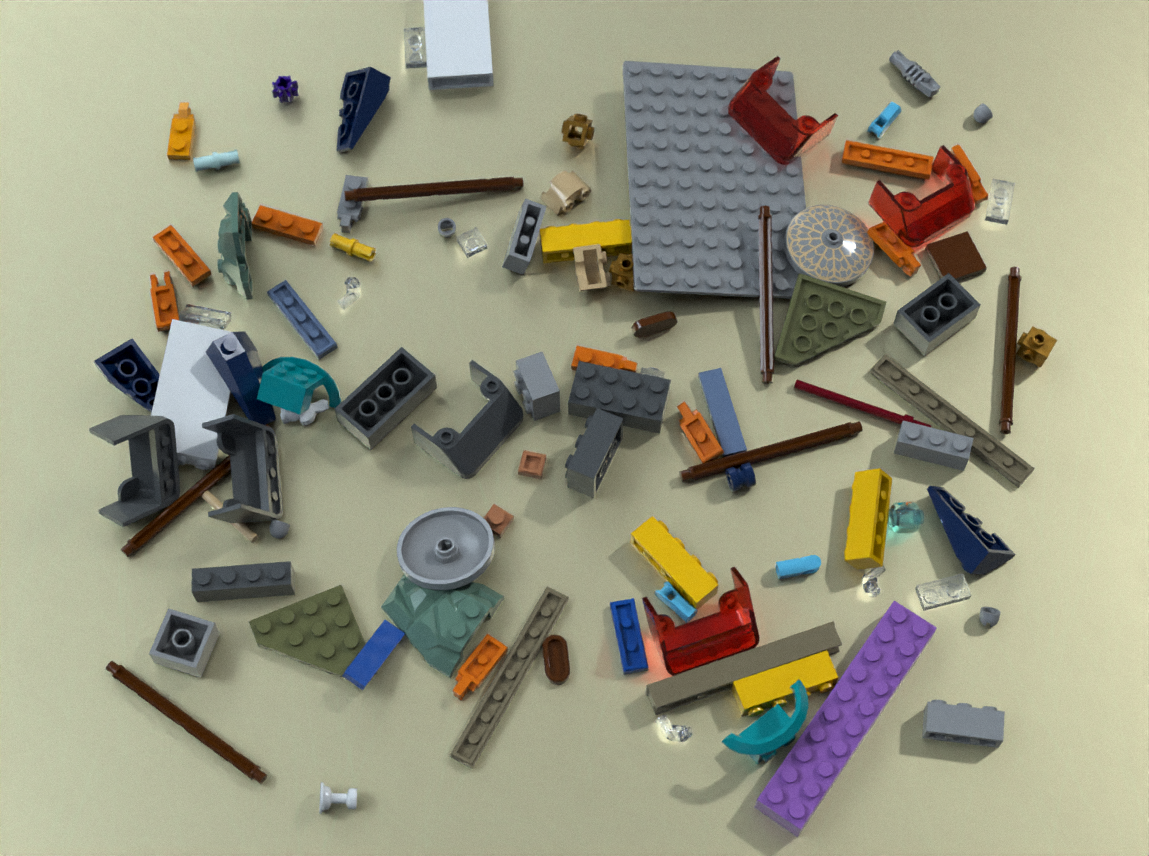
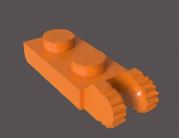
(164, 302)

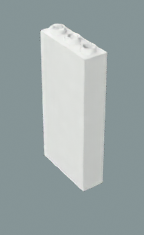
(458, 44)
(191, 392)

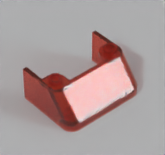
(770, 123)
(924, 219)
(707, 638)

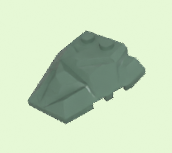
(233, 232)
(440, 620)

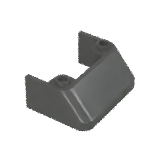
(483, 436)
(153, 466)
(253, 470)

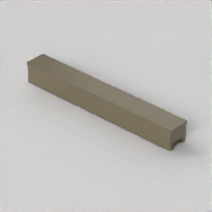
(719, 675)

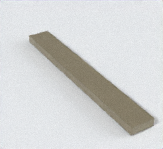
(951, 420)
(509, 678)

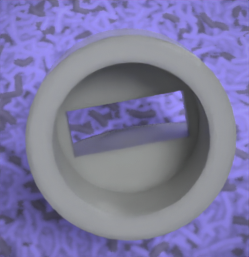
(982, 113)
(446, 223)
(278, 528)
(989, 615)

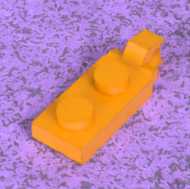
(181, 134)

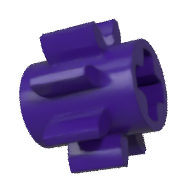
(285, 89)

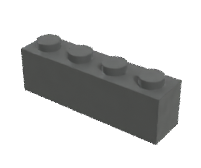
(243, 581)

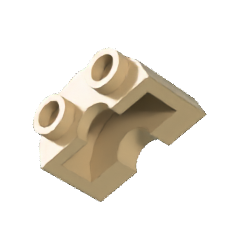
(564, 190)
(589, 267)

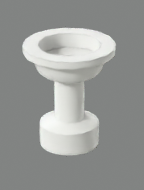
(327, 798)

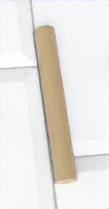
(241, 527)

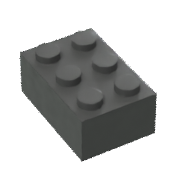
(936, 314)
(594, 452)

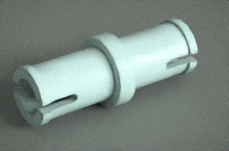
(216, 160)

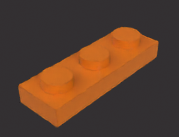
(287, 225)
(182, 255)

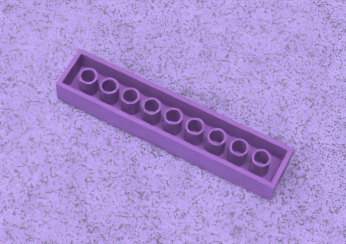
(845, 718)

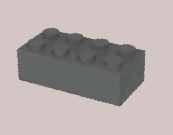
(627, 394)
(386, 398)

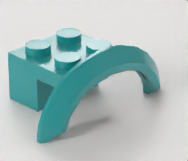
(291, 383)
(771, 729)

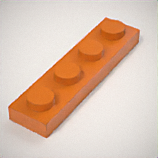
(887, 159)

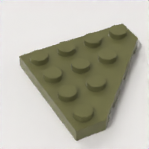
(822, 318)
(313, 631)

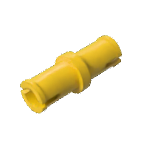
(352, 247)

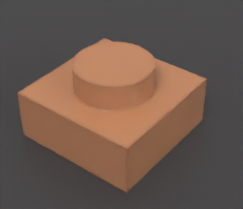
(498, 520)

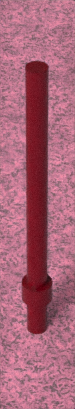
(855, 404)

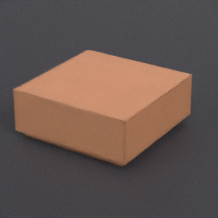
(532, 464)

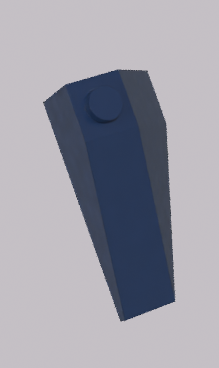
(362, 96)
(130, 372)
(242, 372)
(971, 543)

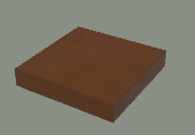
(956, 256)

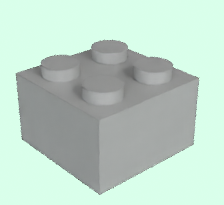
(537, 386)
(184, 643)

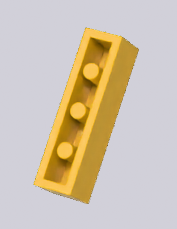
(612, 236)
(868, 519)
(674, 562)
(773, 685)

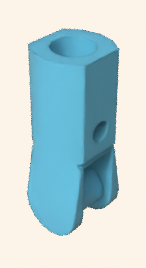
(885, 119)
(797, 566)
(678, 603)

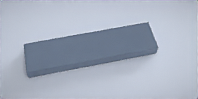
(302, 319)
(722, 412)

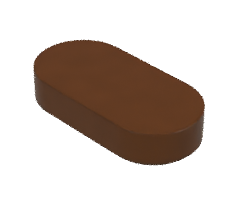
(654, 324)
(556, 659)

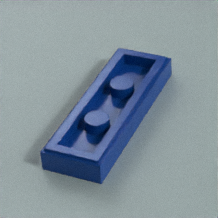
(629, 636)
(373, 654)

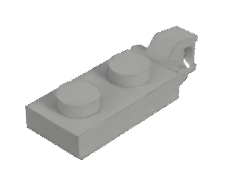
(349, 210)

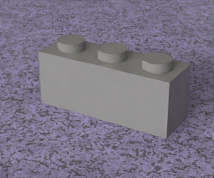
(524, 236)
(933, 445)
(963, 724)

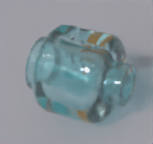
(905, 517)

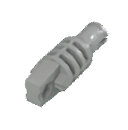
(915, 74)

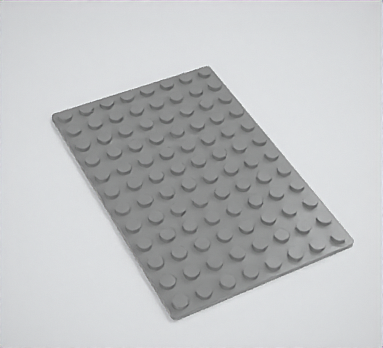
(703, 182)

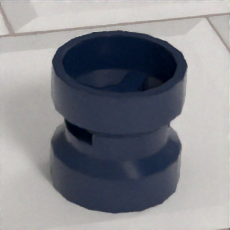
(739, 477)

